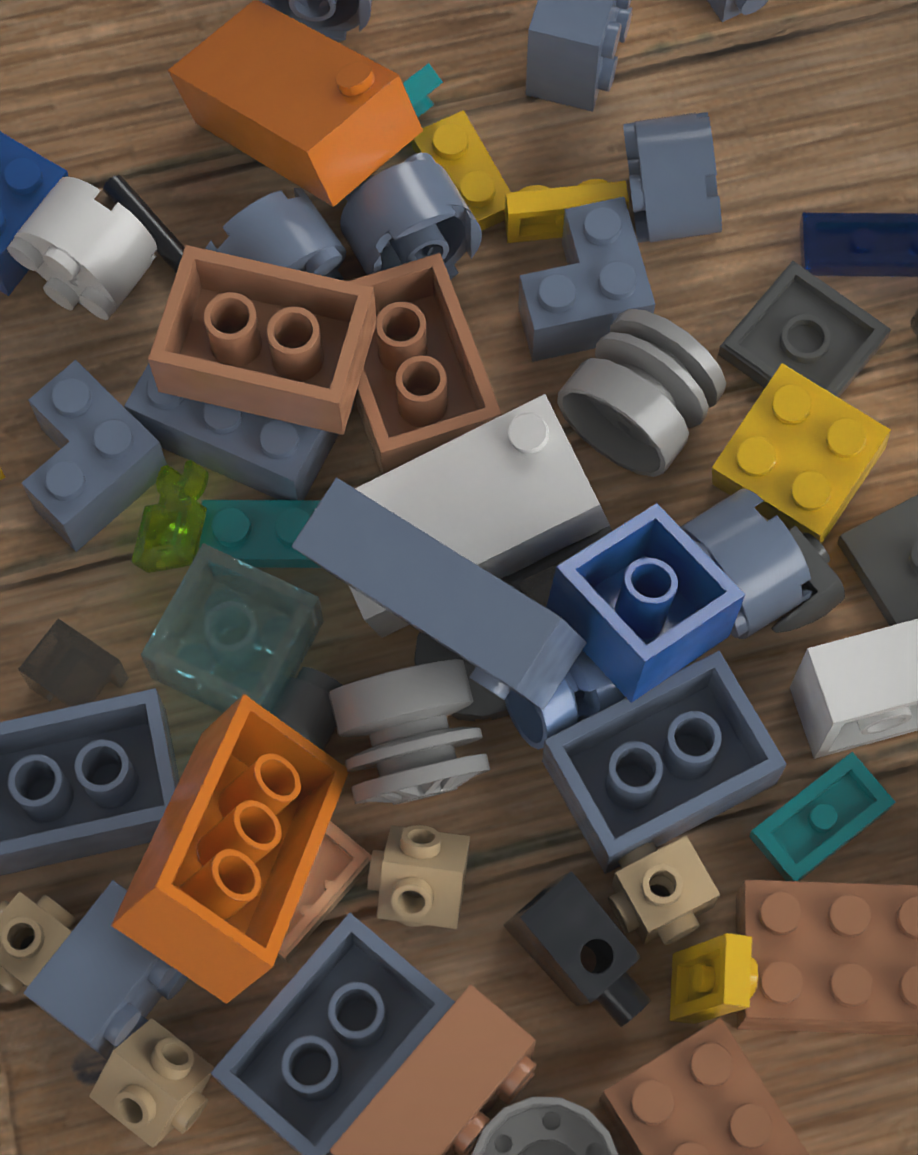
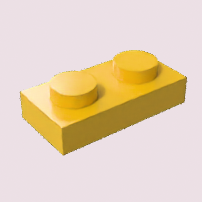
(464, 157)
(539, 210)
(712, 979)

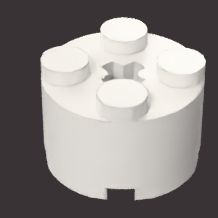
(84, 248)

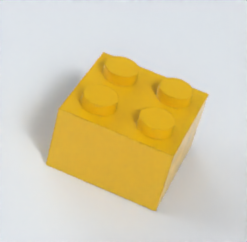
(801, 453)

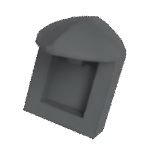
(824, 584)

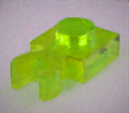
(174, 526)

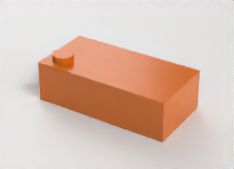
(296, 101)
(233, 850)

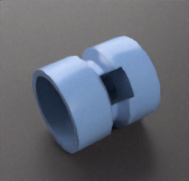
(579, 696)

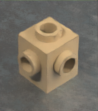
(676, 873)
(420, 876)
(24, 923)
(153, 1083)

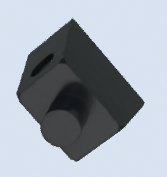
(555, 930)

